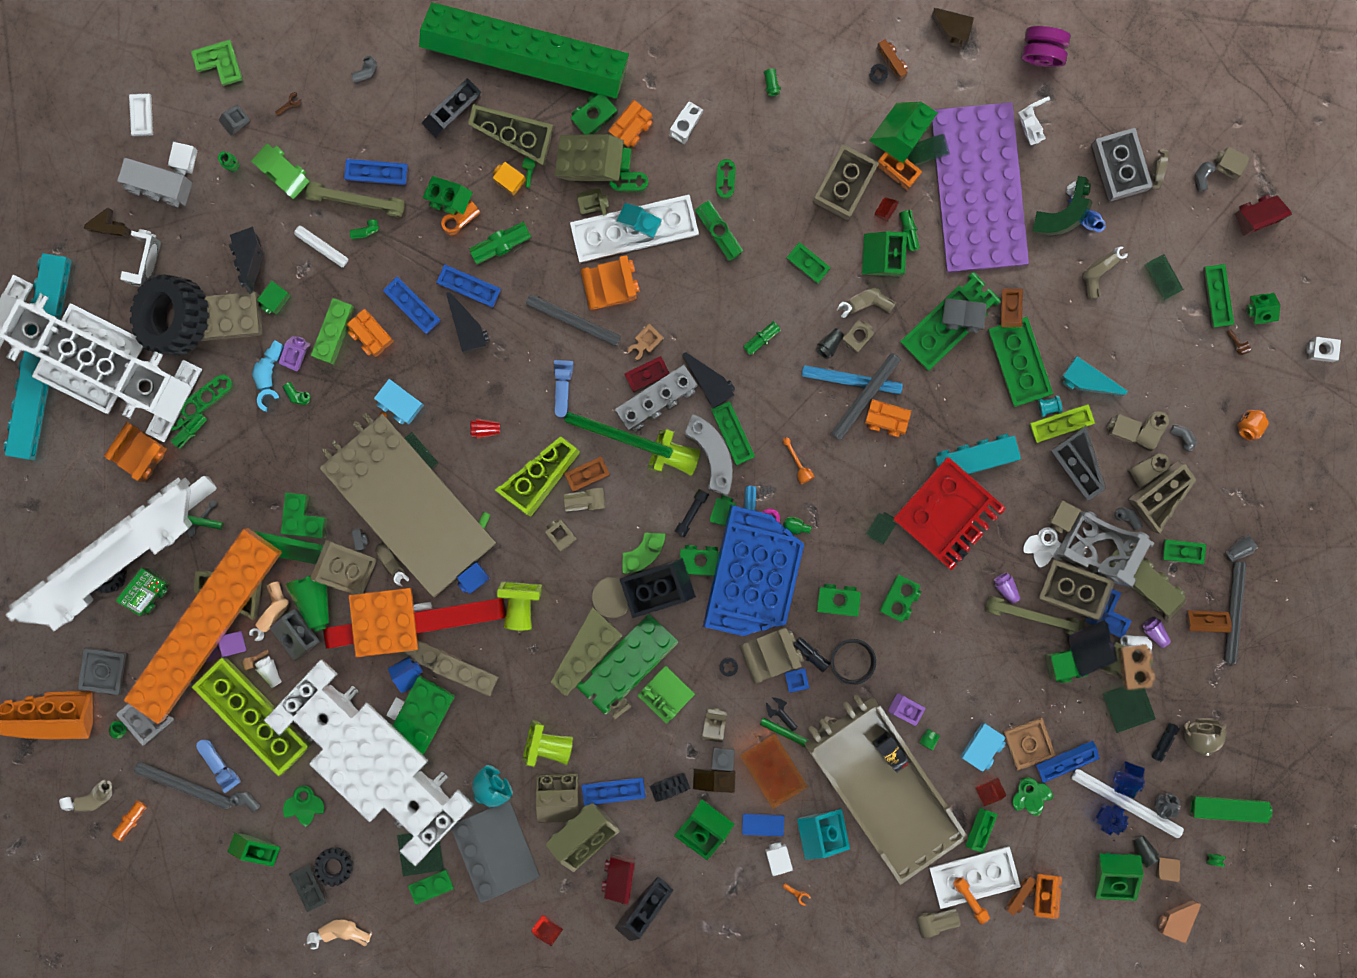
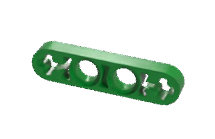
(197, 400)

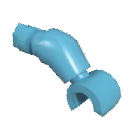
(263, 372)

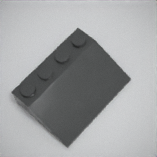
(494, 851)

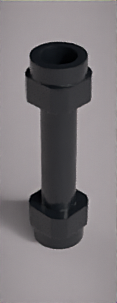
(700, 497)

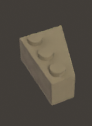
(1162, 495)

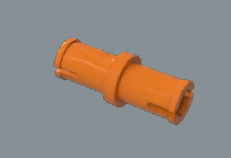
(129, 820)

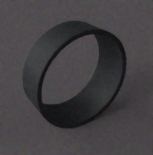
(872, 666)

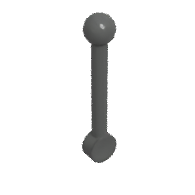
(192, 531)

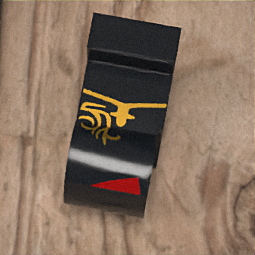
(891, 752)

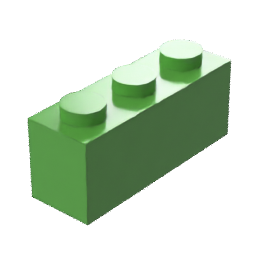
(333, 331)

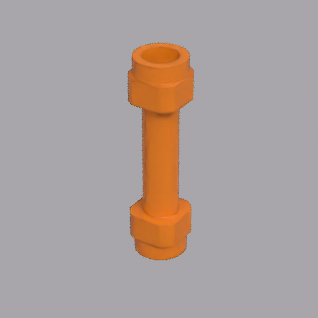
(980, 914)

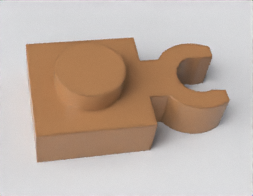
(647, 339)

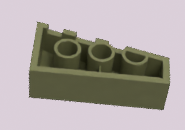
(517, 132)
(1156, 588)
(588, 648)

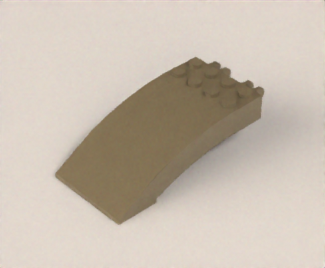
(406, 504)
(894, 809)

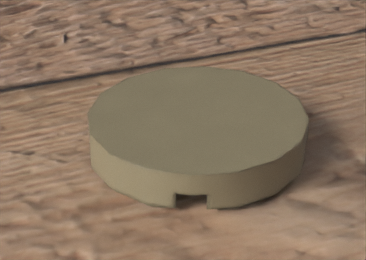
(1159, 168)
(609, 598)

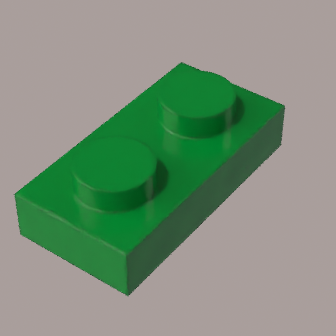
(808, 263)
(1184, 551)
(981, 830)
(431, 886)

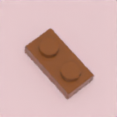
(897, 66)
(1012, 308)
(587, 474)
(1209, 621)
(1017, 902)

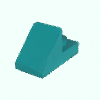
(639, 220)

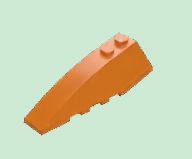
(49, 717)

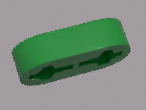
(720, 178)
(630, 187)

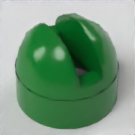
(117, 729)

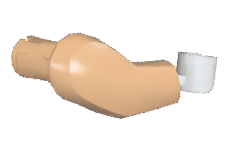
(273, 613)
(338, 929)

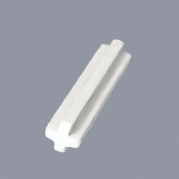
(321, 246)

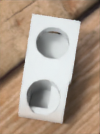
(685, 122)

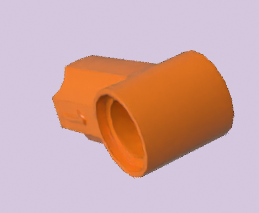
(461, 220)

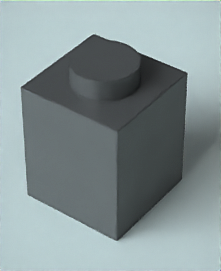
(723, 758)

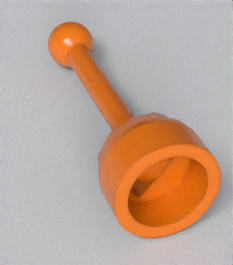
(804, 473)

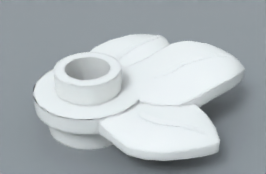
(1042, 549)

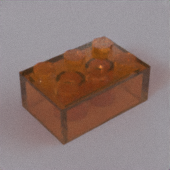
(773, 770)

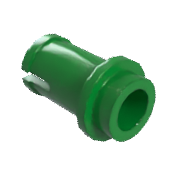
(771, 82)

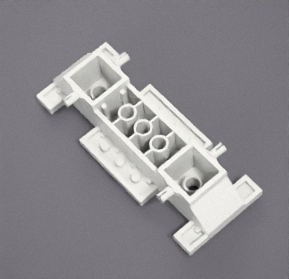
(93, 359)
(71, 584)
(369, 761)

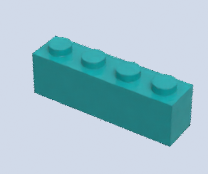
(983, 455)

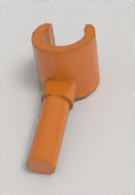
(796, 893)

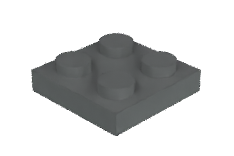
(102, 671)

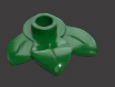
(1031, 799)
(303, 808)

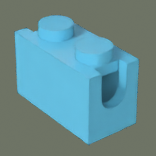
(398, 401)
(983, 747)

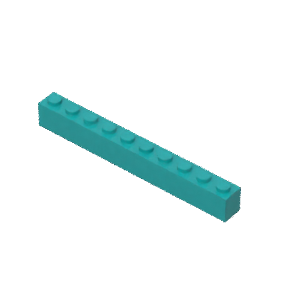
(32, 393)

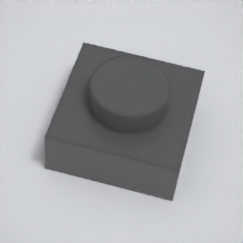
(360, 539)

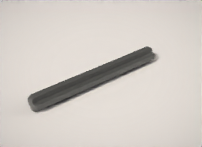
(573, 319)
(866, 396)
(1235, 612)
(182, 785)

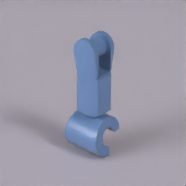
(563, 372)
(226, 777)

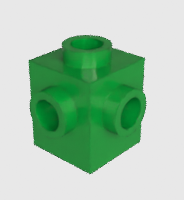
(1264, 308)

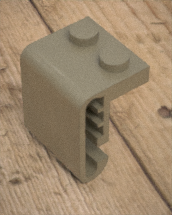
(771, 655)

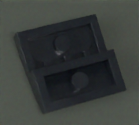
(1092, 648)

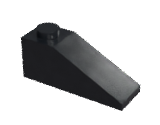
(451, 108)
(469, 331)
(712, 384)
(644, 910)

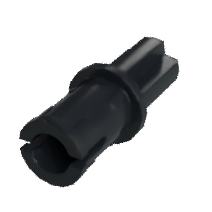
(812, 654)

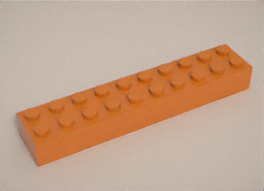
(202, 625)

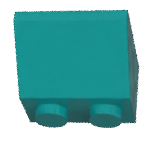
(823, 834)

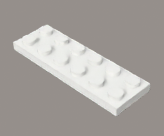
(605, 237)

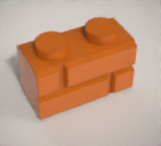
(631, 124)
(903, 173)
(369, 333)
(887, 417)
(1048, 896)

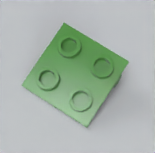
(666, 694)

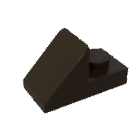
(102, 224)

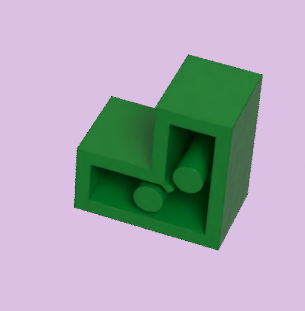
(296, 518)
(1061, 666)

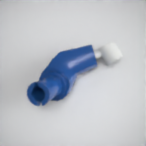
(1094, 219)

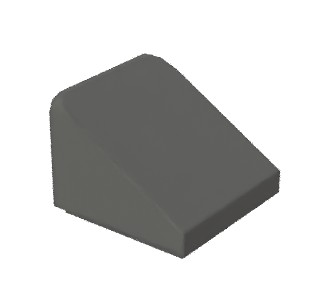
(234, 119)

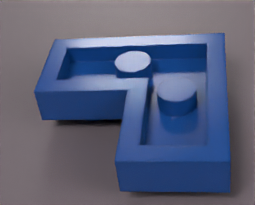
(1117, 624)

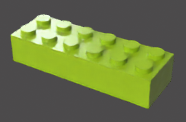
(245, 710)

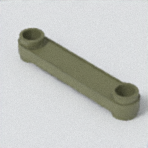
(392, 206)
(996, 606)

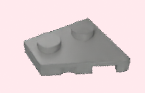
(140, 725)

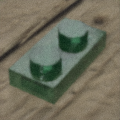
(929, 150)
(1164, 276)

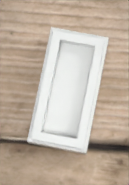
(141, 114)

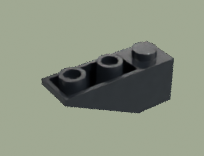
(248, 254)

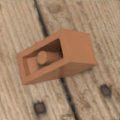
(1179, 921)

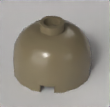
(1205, 735)

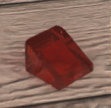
(886, 209)
(991, 791)
(546, 930)

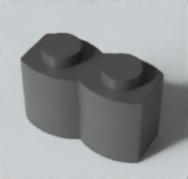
(964, 314)

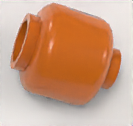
(1253, 424)

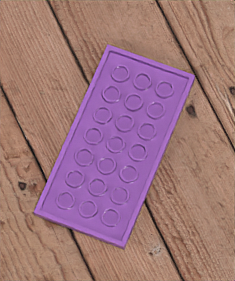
(980, 188)

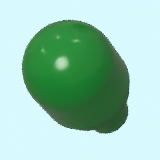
(796, 525)

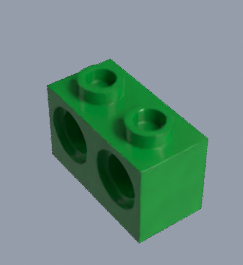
(447, 195)
(894, 595)

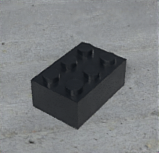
(657, 588)

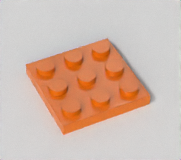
(383, 622)

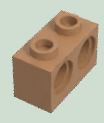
(1130, 668)

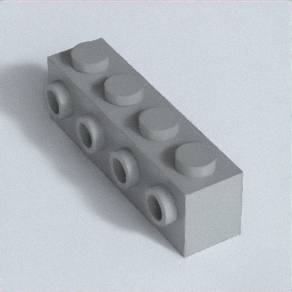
(656, 398)

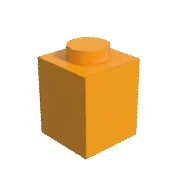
(508, 178)

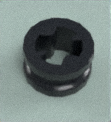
(882, 68)
(730, 673)

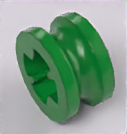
(1216, 860)

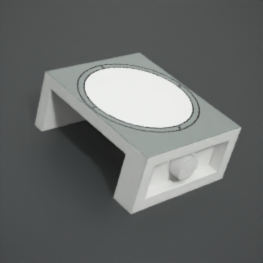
(148, 260)

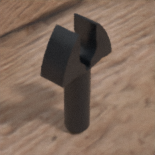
(781, 713)

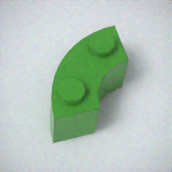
(280, 171)
(644, 554)

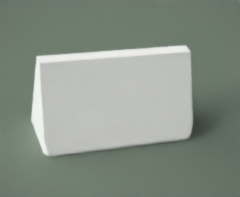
(200, 490)

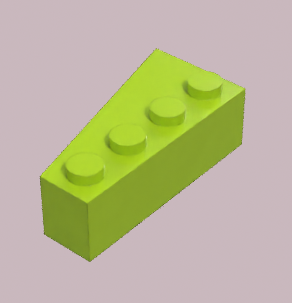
(538, 477)

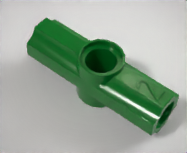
(712, 219)
(500, 243)

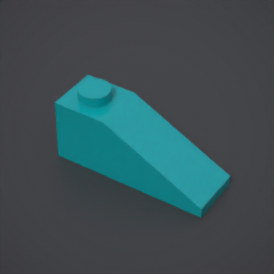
(1087, 378)

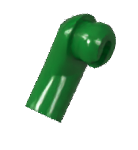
(365, 231)
(294, 396)

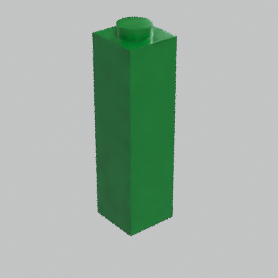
(1230, 809)

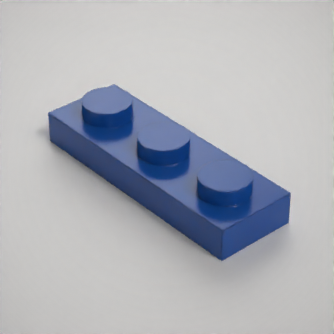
(376, 172)
(468, 286)
(411, 305)
(1067, 761)
(613, 791)

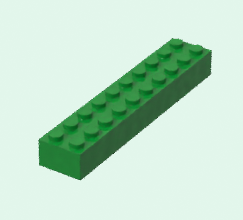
(523, 50)

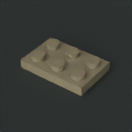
(343, 568)

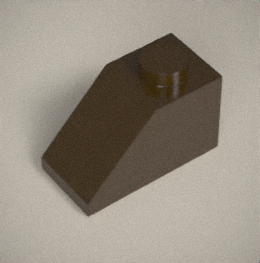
(953, 26)
(714, 780)

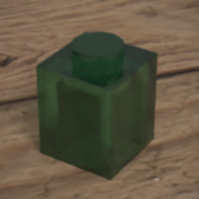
(881, 528)

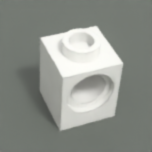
(182, 158)
(1332, 349)
(778, 858)

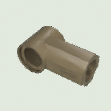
(590, 499)
(932, 924)

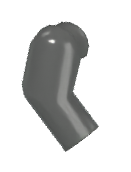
(367, 70)
(1202, 173)
(1187, 436)
(1129, 515)
(244, 798)

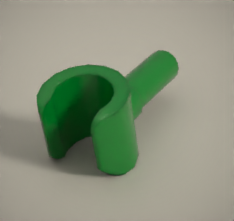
(528, 164)

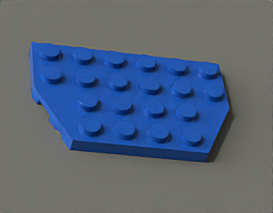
(753, 574)

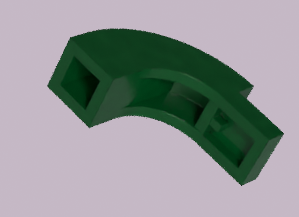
(1069, 218)

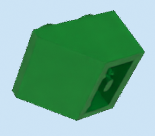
(884, 253)

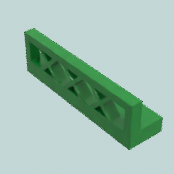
(293, 548)

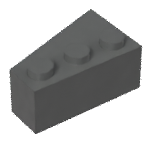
(1081, 462)

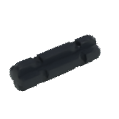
(1165, 742)

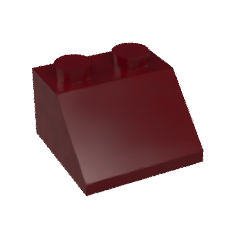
(1262, 214)
(619, 879)

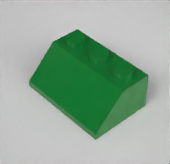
(903, 128)

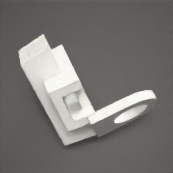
(1031, 126)

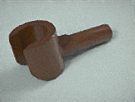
(290, 103)
(1241, 348)

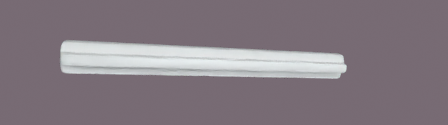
(1127, 803)

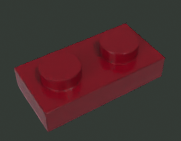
(646, 374)

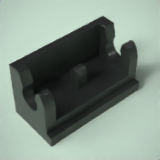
(307, 888)

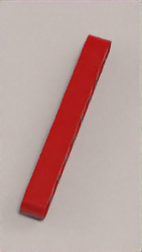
(430, 620)

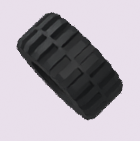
(150, 311)

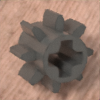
(1167, 806)

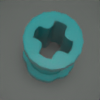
(1049, 406)

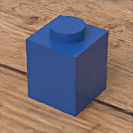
(472, 579)
(405, 673)

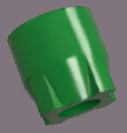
(929, 739)

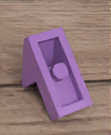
(228, 645)
(906, 709)

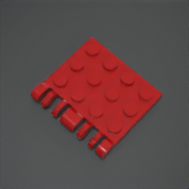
(945, 511)

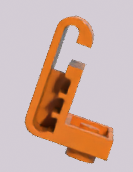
(610, 283)
(135, 452)

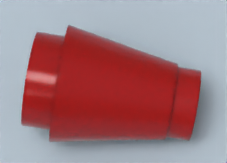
(484, 428)

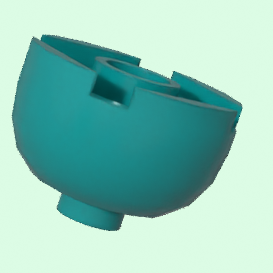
(489, 787)

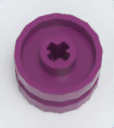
(1046, 46)

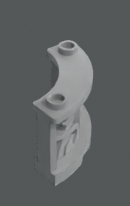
(716, 451)
(1123, 571)

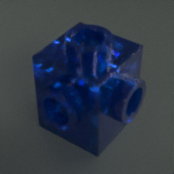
(1129, 779)
(1105, 816)

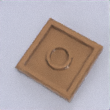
(1029, 744)

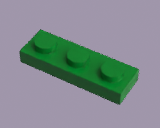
(1218, 295)
(733, 433)

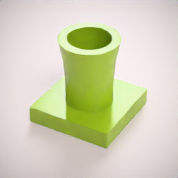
(682, 458)
(519, 603)
(545, 745)

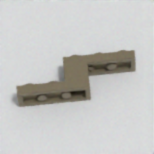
(452, 668)

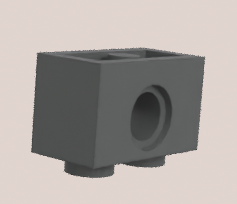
(294, 634)

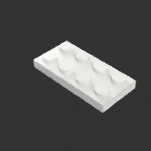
(985, 872)

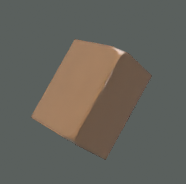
(1168, 869)

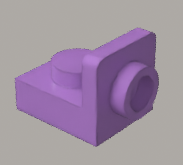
(294, 352)

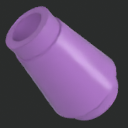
(1006, 586)
(1155, 630)

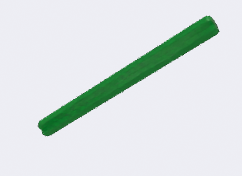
(618, 435)

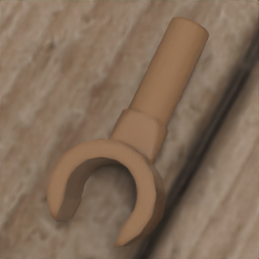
(248, 663)

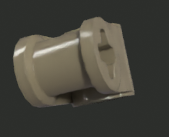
(1149, 433)
(1147, 471)

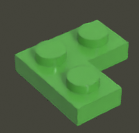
(220, 56)

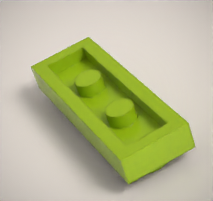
(1062, 423)

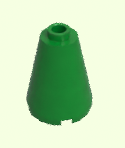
(311, 601)

